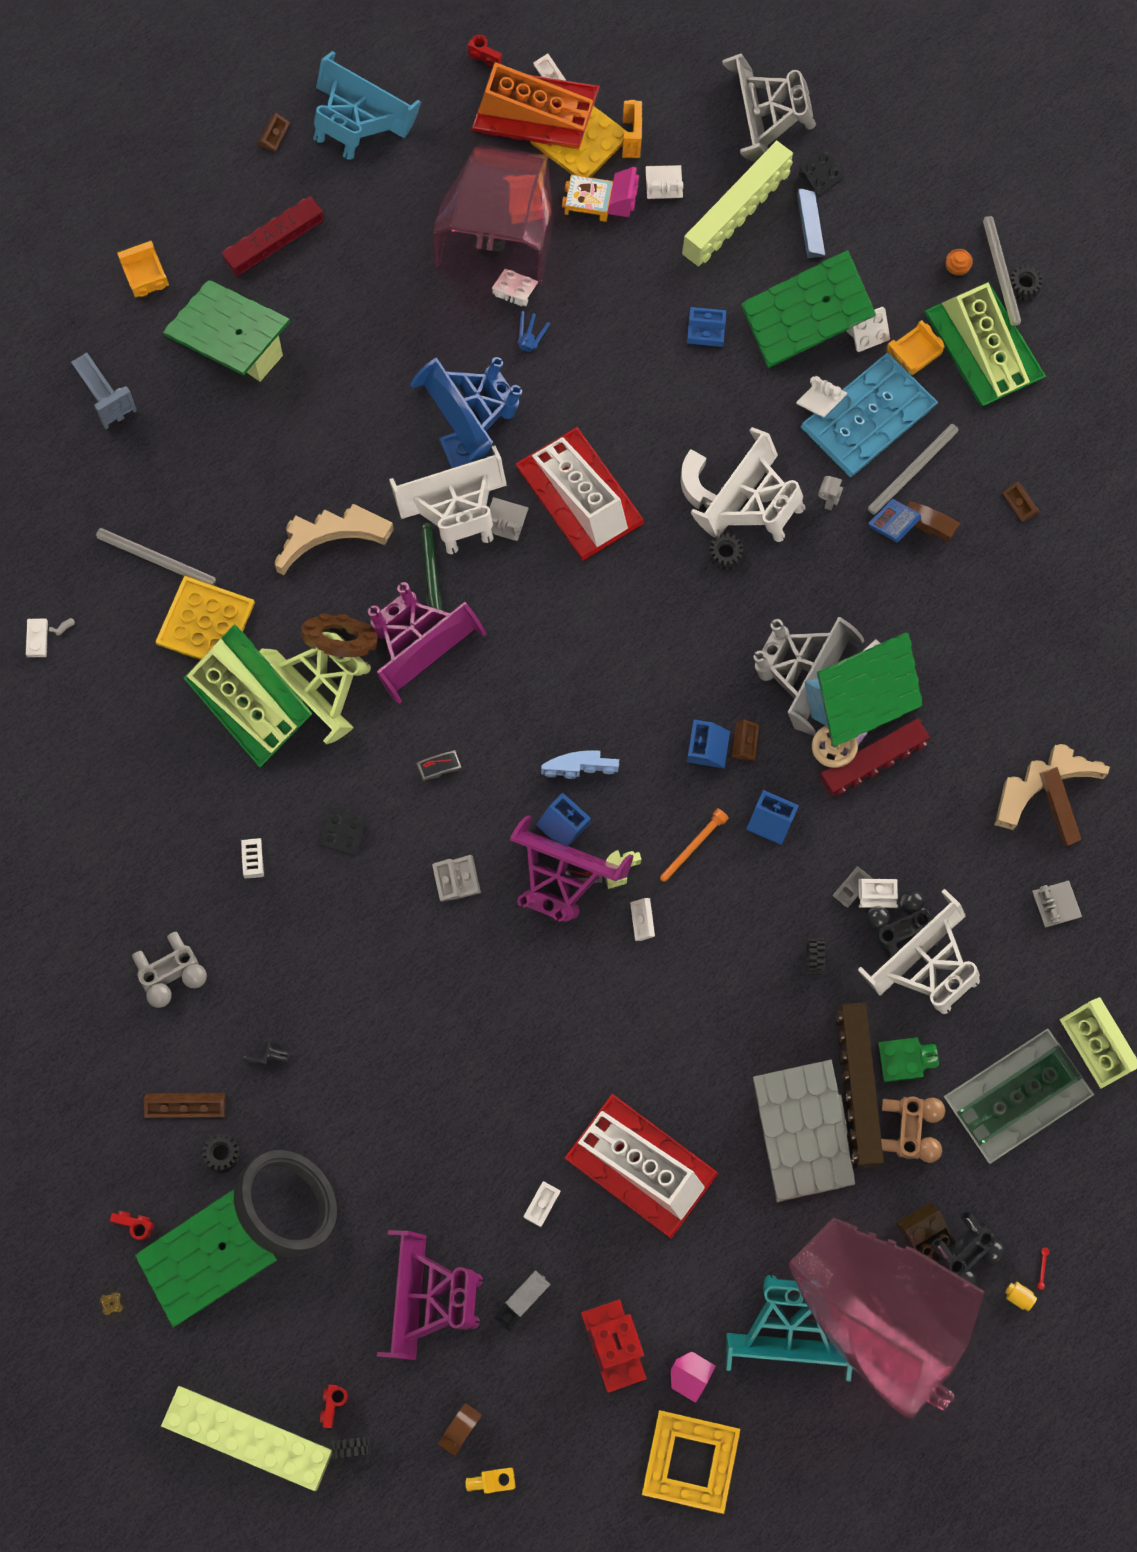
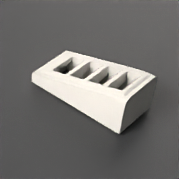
(252, 873)

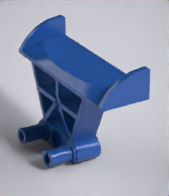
(501, 401)

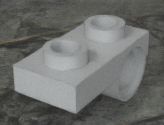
(830, 491)

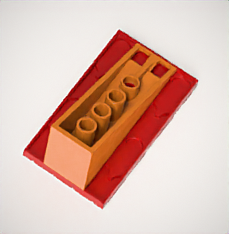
(535, 108)

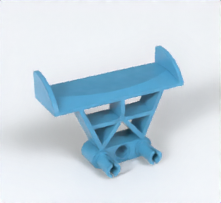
(357, 108)

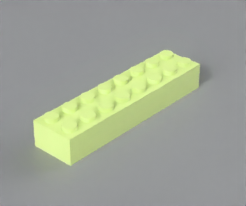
(737, 204)
(247, 1438)

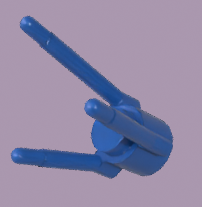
(527, 341)

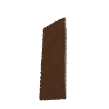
(1060, 806)
(184, 1105)

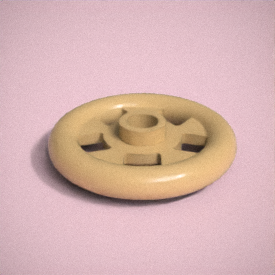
(821, 754)

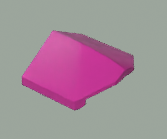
(691, 1375)

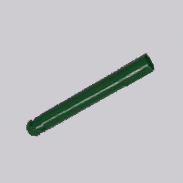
(433, 599)

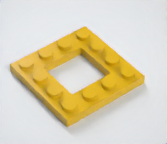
(656, 1481)

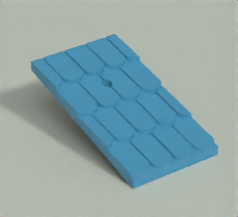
(871, 415)

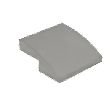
(456, 878)

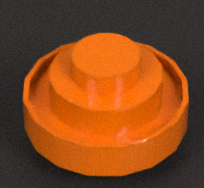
(958, 262)

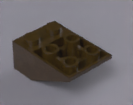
(924, 1227)

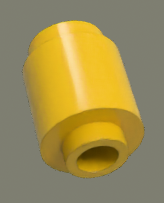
(1020, 1296)

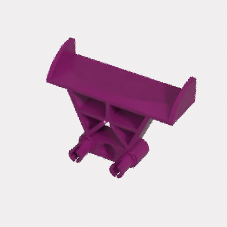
(427, 647)
(537, 899)
(409, 1296)

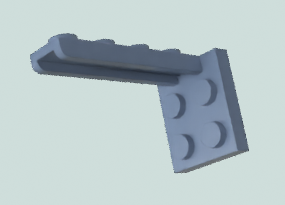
(110, 403)

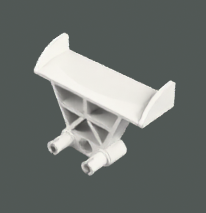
(740, 486)
(454, 499)
(942, 996)

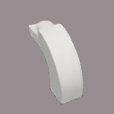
(690, 483)

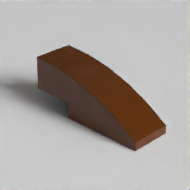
(934, 522)

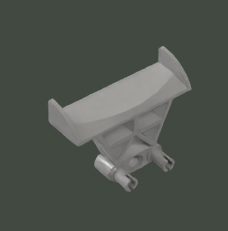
(793, 85)
(780, 642)

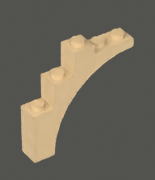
(327, 527)
(1018, 792)

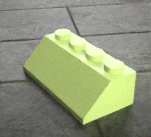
(1100, 1042)

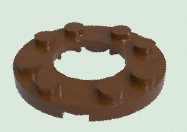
(313, 635)

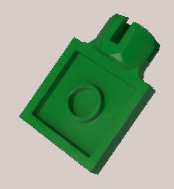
(906, 1059)

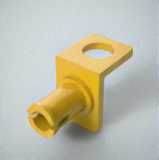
(490, 1481)

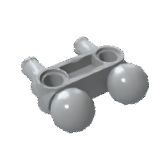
(167, 970)

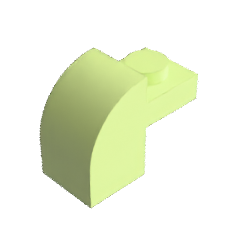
(616, 859)

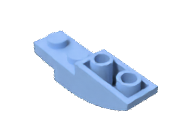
(571, 764)

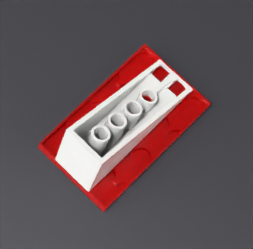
(580, 493)
(641, 1166)

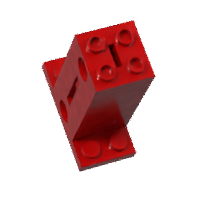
(615, 1345)

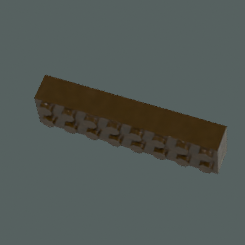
(859, 1086)

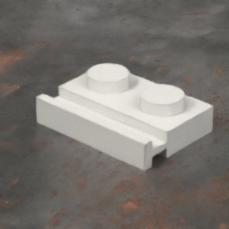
(878, 893)

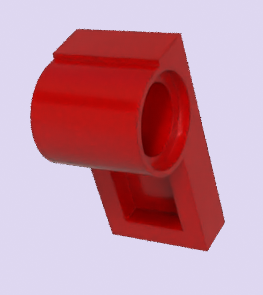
(483, 53)
(124, 1218)
(328, 1414)

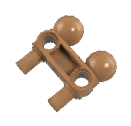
(910, 1129)

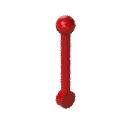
(1044, 1252)

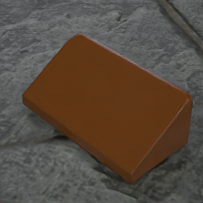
(273, 132)
(1020, 501)
(745, 740)

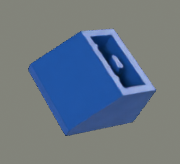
(708, 744)
(772, 817)
(563, 821)

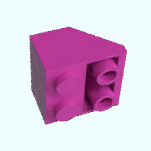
(623, 192)

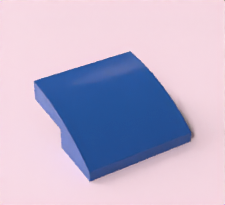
(706, 326)

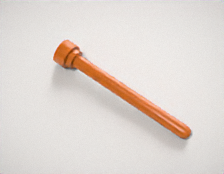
(718, 818)

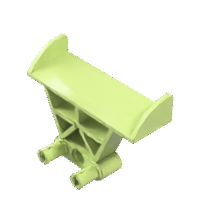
(308, 691)

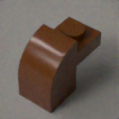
(459, 1429)

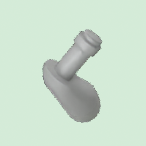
(64, 625)

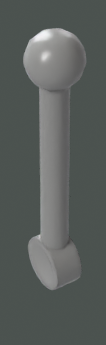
(756, 111)

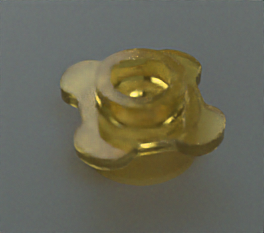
(115, 1298)

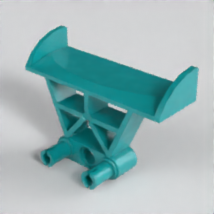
(786, 1348)

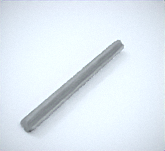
(1002, 271)
(913, 469)
(154, 557)

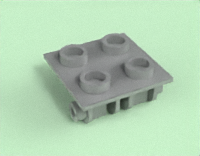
(507, 518)
(1056, 903)

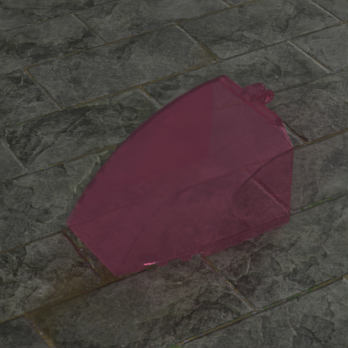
(499, 197)
(888, 1313)

